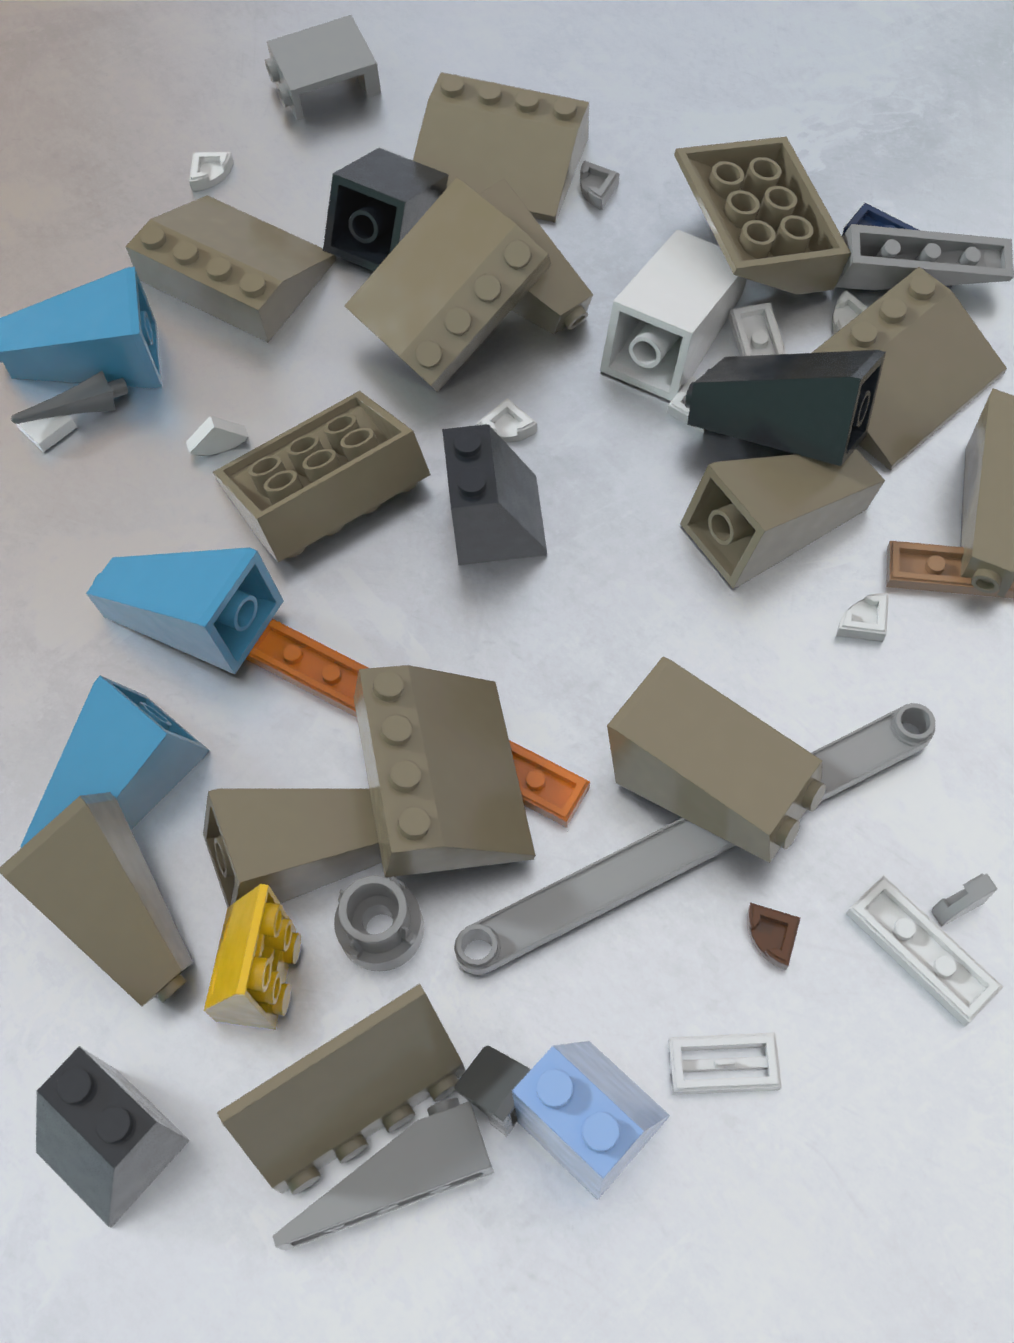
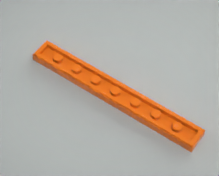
(333, 678)

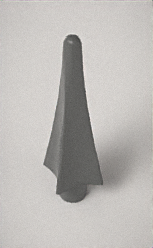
(89, 396)

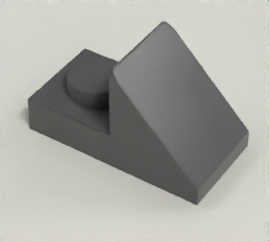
(490, 1085)

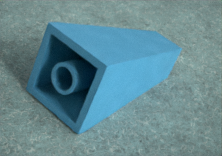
(86, 332)
(193, 601)
(119, 748)

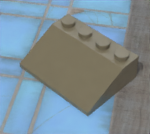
(505, 133)
(766, 214)
(228, 264)
(449, 283)
(930, 365)
(323, 474)
(439, 771)
(345, 1093)

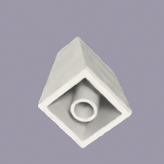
(670, 315)

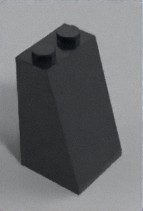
(790, 401)

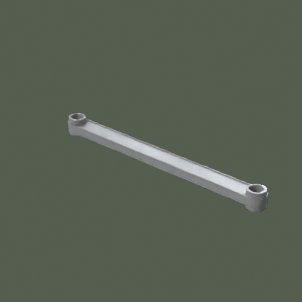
(673, 850)

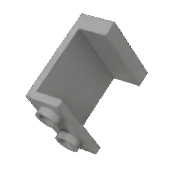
(319, 59)

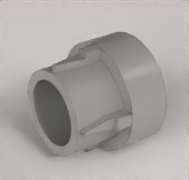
(373, 897)

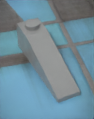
(888, 255)
(415, 1165)

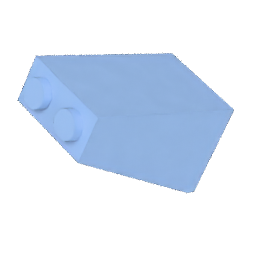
(586, 1113)

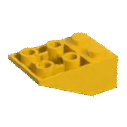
(253, 962)

